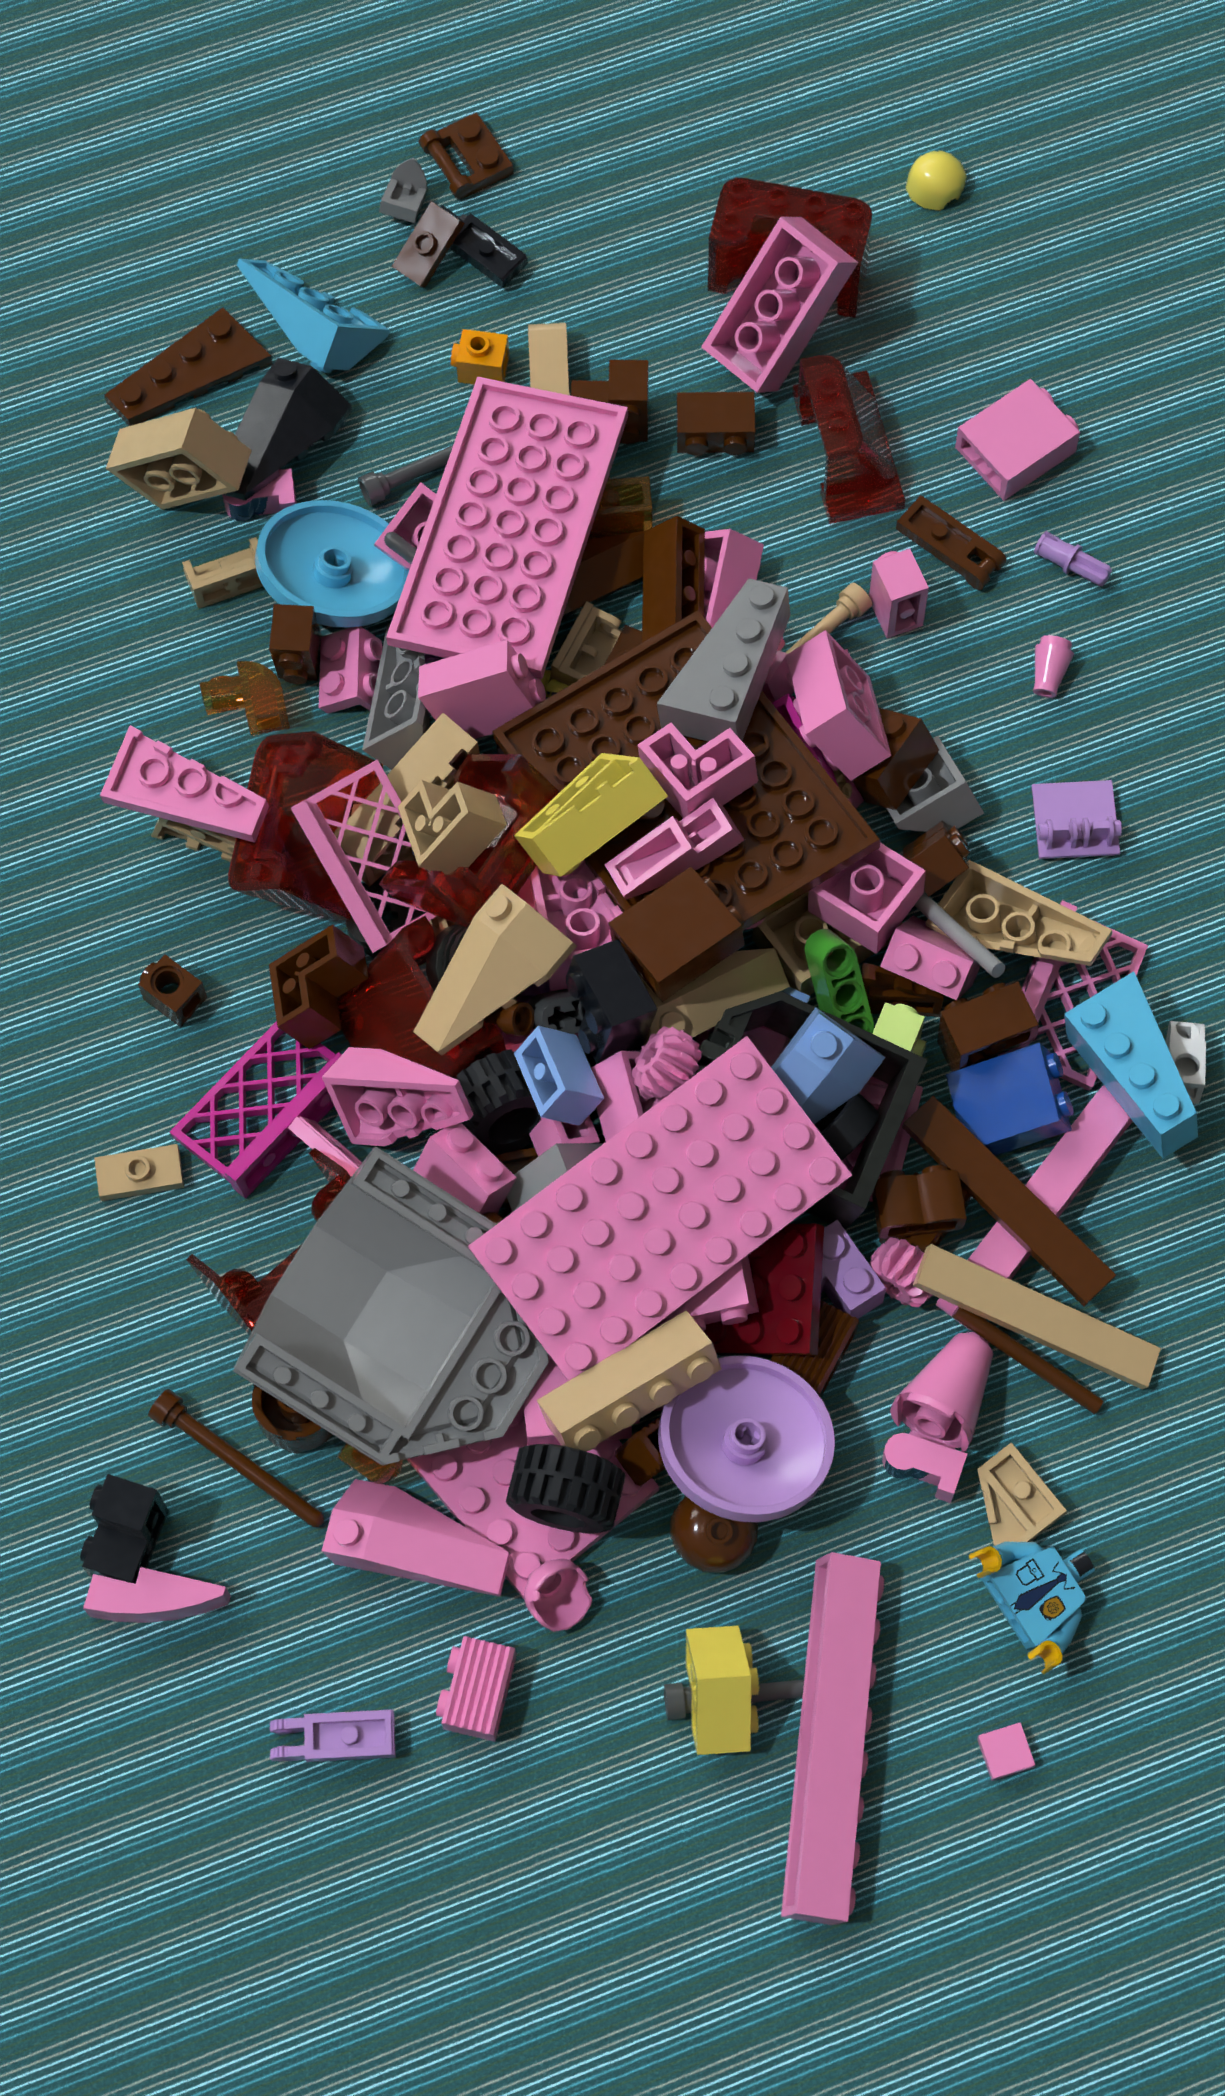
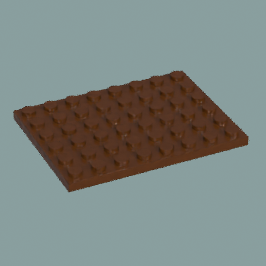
(791, 821)

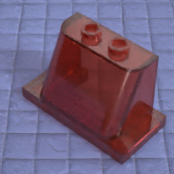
(859, 461)

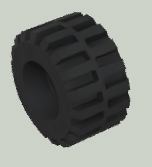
(499, 1102)
(565, 1488)

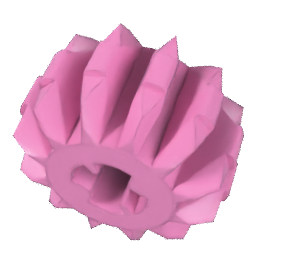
(666, 1062)
(896, 1266)

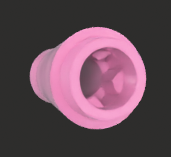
(1051, 664)

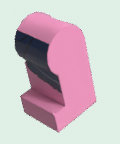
(269, 500)
(926, 1461)

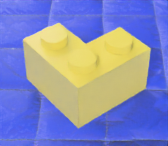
(721, 1690)

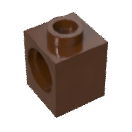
(176, 1005)

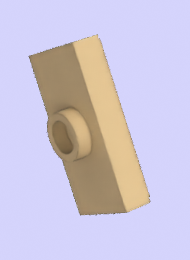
(139, 1172)

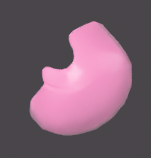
(557, 1594)

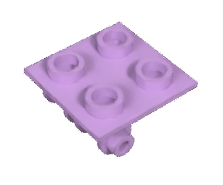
(1076, 819)

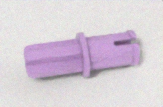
(1072, 559)

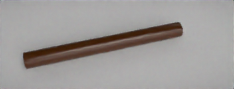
(1029, 1359)

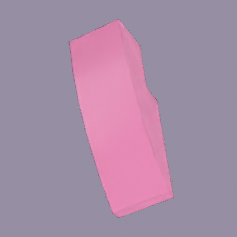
(673, 849)
(153, 1598)

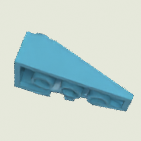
(310, 320)

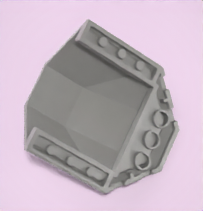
(394, 1323)

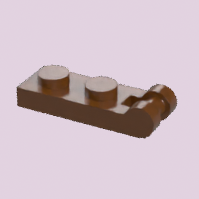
(950, 542)

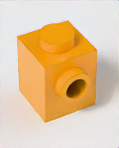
(480, 356)

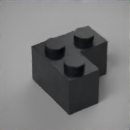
(613, 999)
(127, 1529)

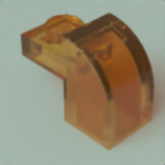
(255, 690)

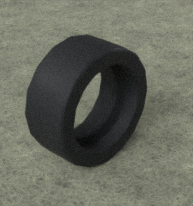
(848, 1125)

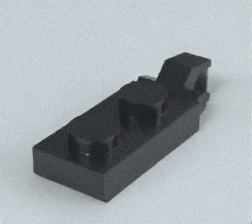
(487, 250)

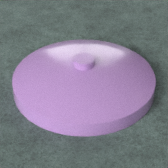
(748, 1441)

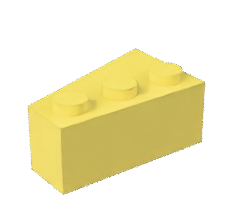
(590, 812)

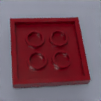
(788, 1297)

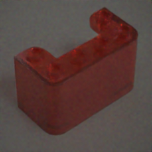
(752, 208)

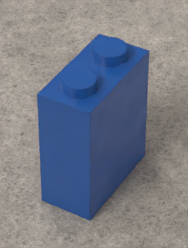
(1012, 1099)

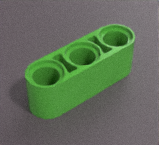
(838, 971)

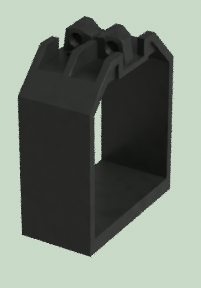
(899, 1070)

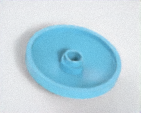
(328, 560)

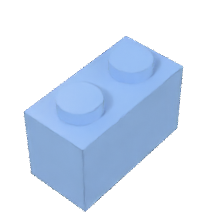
(558, 1075)

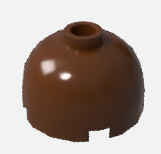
(709, 1540)

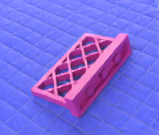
(275, 1140)

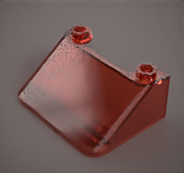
(392, 1000)

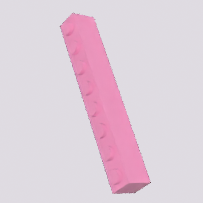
(832, 1740)

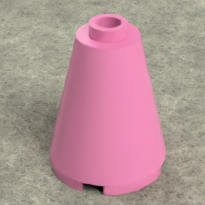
(947, 1393)

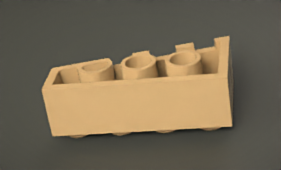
(431, 759)

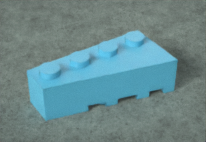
(1131, 1059)

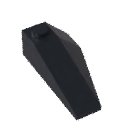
(284, 418)

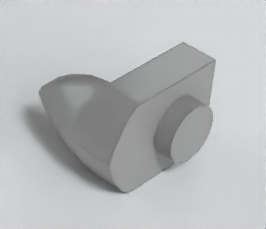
(405, 192)

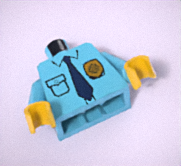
(1036, 1594)

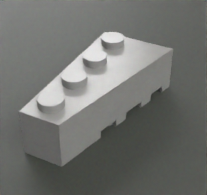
(730, 665)

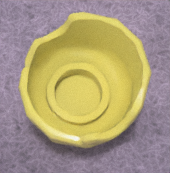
(935, 180)

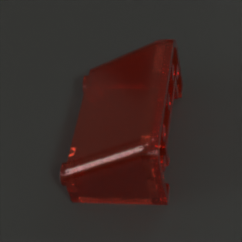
(282, 860)
(461, 894)

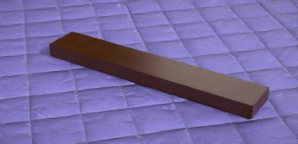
(1009, 1201)

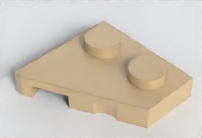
(1016, 1498)

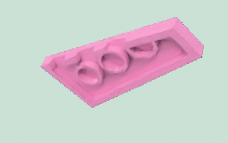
(168, 786)

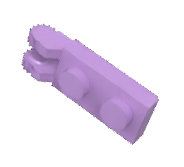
(338, 1736)

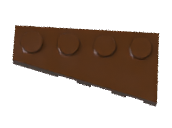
(200, 359)

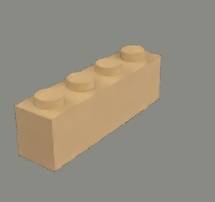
(630, 1384)

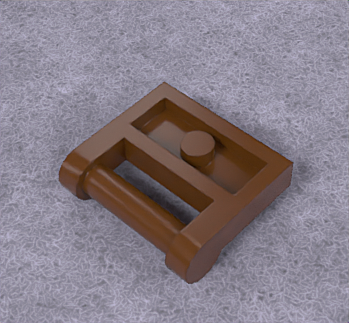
(476, 150)

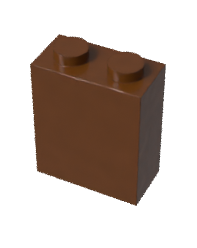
(678, 932)

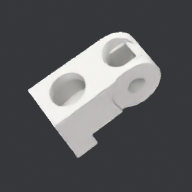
(1188, 1051)

